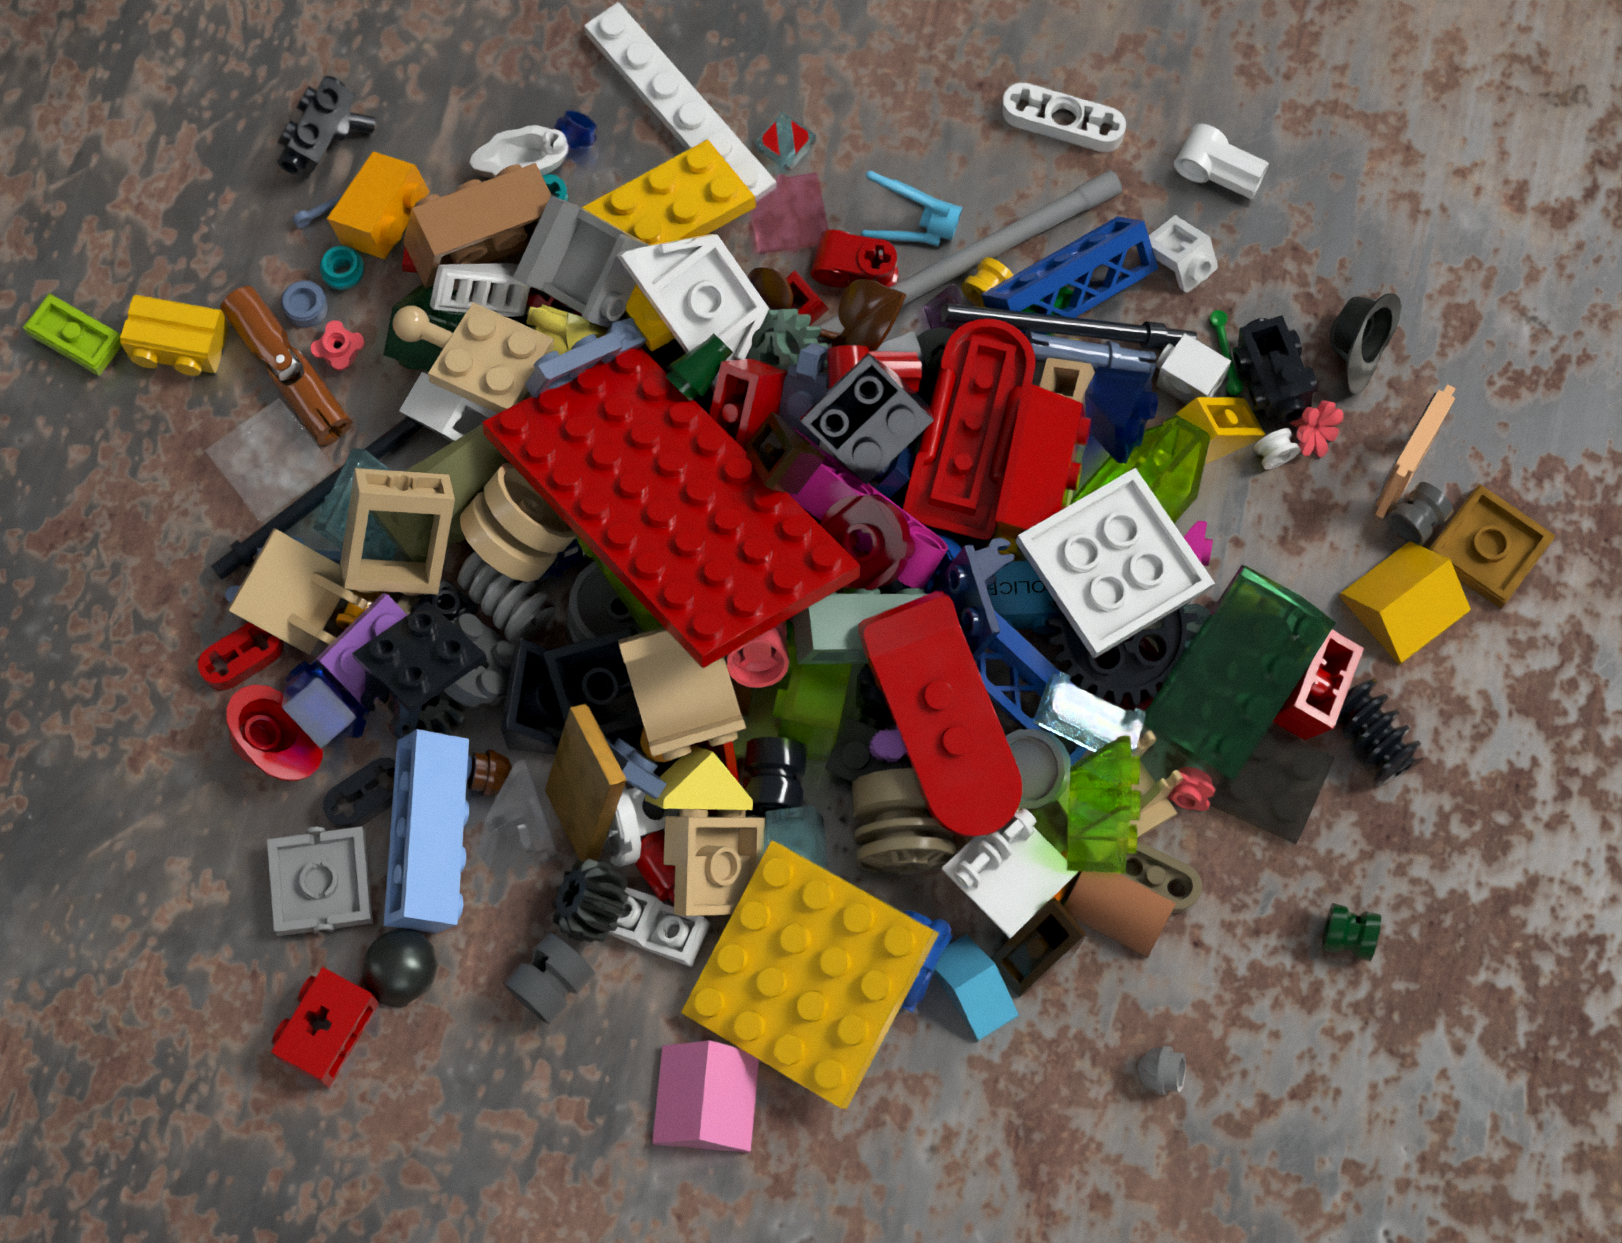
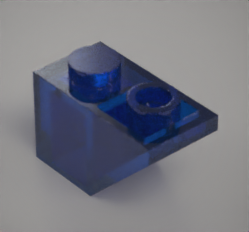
(1119, 409)
(317, 702)

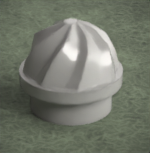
(1163, 1070)

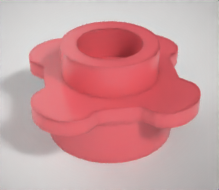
(345, 355)
(1193, 790)

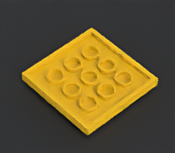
(809, 974)

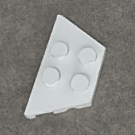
(698, 292)

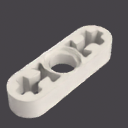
(1072, 133)

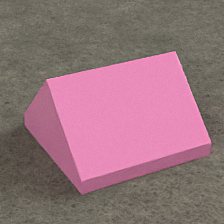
(706, 1097)

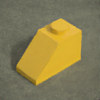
(1226, 421)

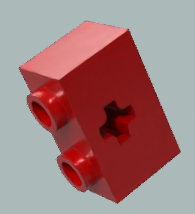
(1321, 689)
(324, 1052)

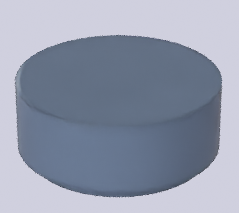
(304, 304)

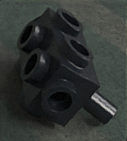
(323, 117)
(1282, 383)

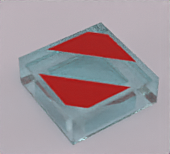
(785, 141)

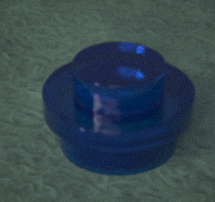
(578, 129)

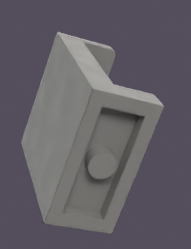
(577, 261)

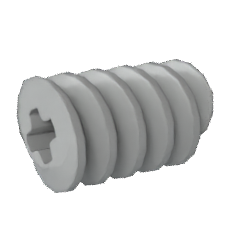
(505, 599)

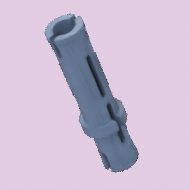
(1101, 355)

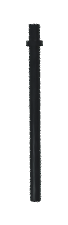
(244, 551)

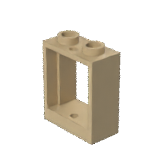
(396, 493)

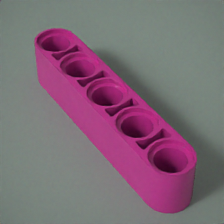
(834, 482)

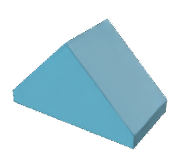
(975, 987)

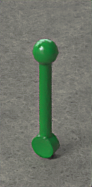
(1218, 321)

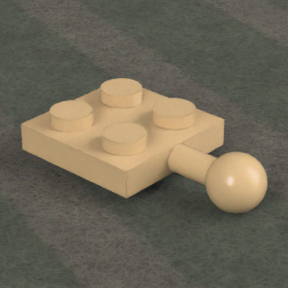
(483, 358)

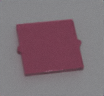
(790, 214)

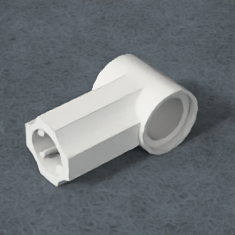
(1210, 157)

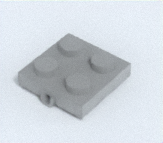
(319, 881)

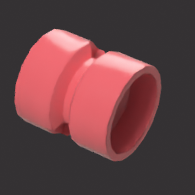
(761, 660)

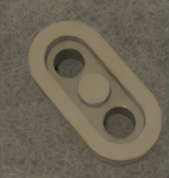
(1160, 870)

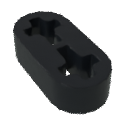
(355, 787)

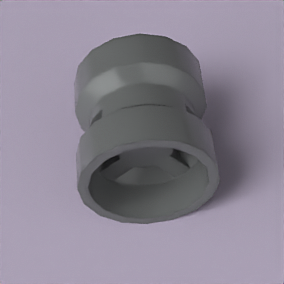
(1423, 510)

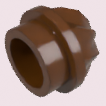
(488, 772)

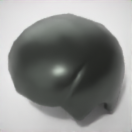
(399, 967)

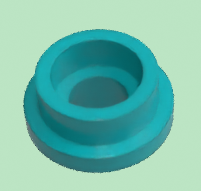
(338, 257)

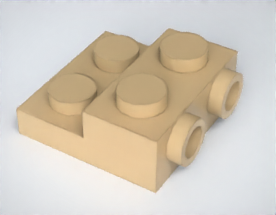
(712, 858)

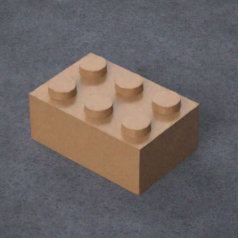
(477, 221)

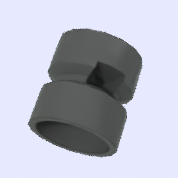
(549, 978)

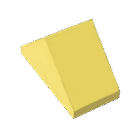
(701, 783)

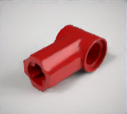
(843, 358)

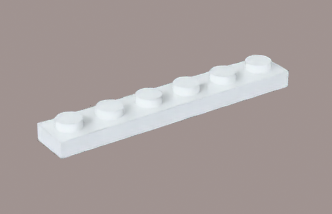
(671, 94)

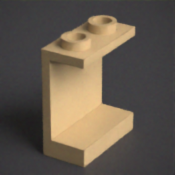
(677, 696)

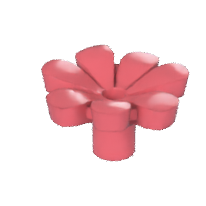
(1317, 427)

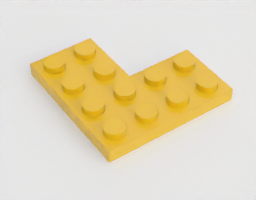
(669, 204)

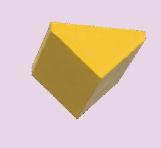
(1408, 600)

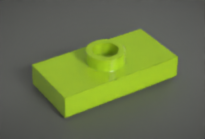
(73, 334)

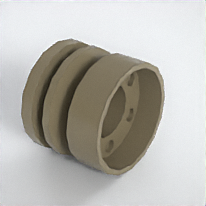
(899, 829)

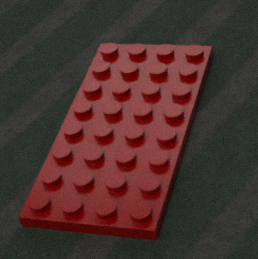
(671, 505)

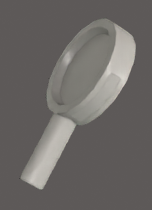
(1042, 766)

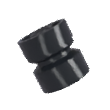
(774, 771)

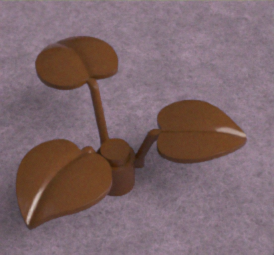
(864, 310)

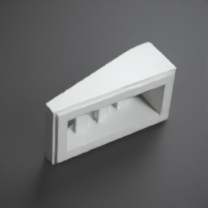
(507, 294)

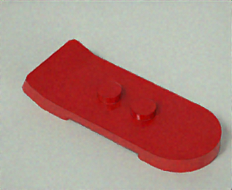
(969, 441)
(943, 715)

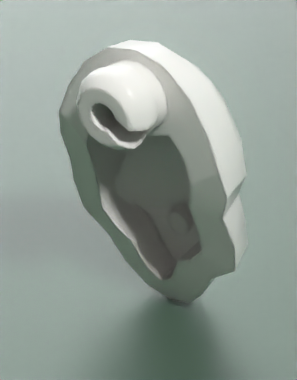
(522, 147)

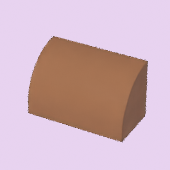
(1119, 909)

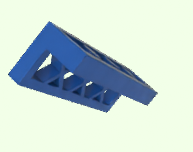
(1075, 262)
(1023, 662)

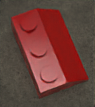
(1041, 459)

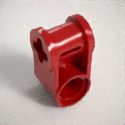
(852, 257)

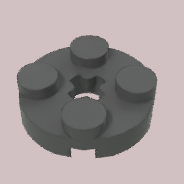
(490, 679)

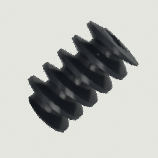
(1377, 734)

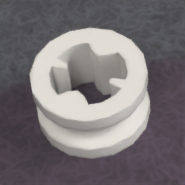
(1276, 448)

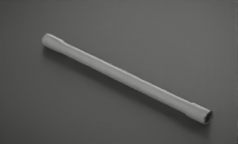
(1081, 199)

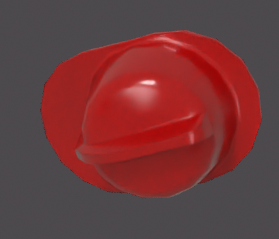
(268, 736)

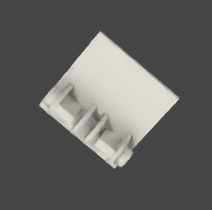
(1010, 872)

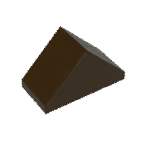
(782, 455)

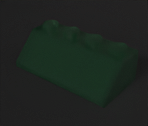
(1237, 672)

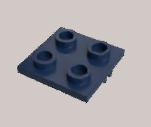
(967, 586)

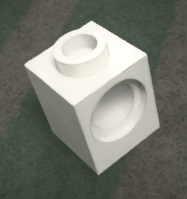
(1191, 370)

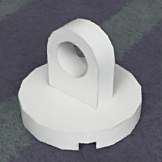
(629, 825)

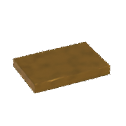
(585, 783)

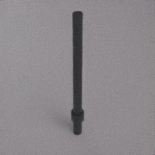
(1149, 334)

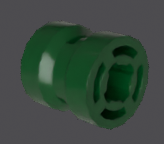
(1351, 932)

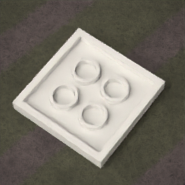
(1114, 562)

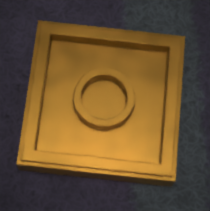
(1492, 545)

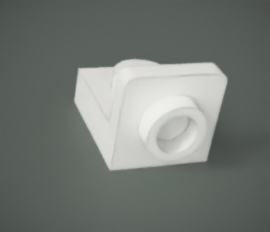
(1184, 251)

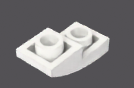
(656, 928)

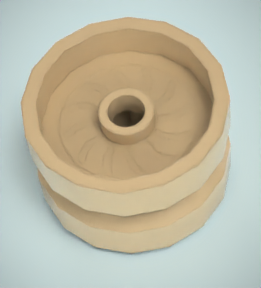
(514, 527)

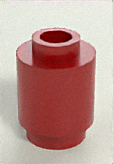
(652, 868)

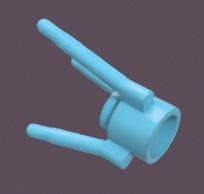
(938, 216)

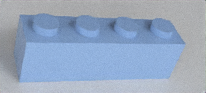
(427, 832)

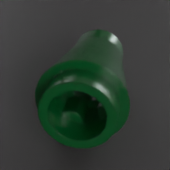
(698, 368)

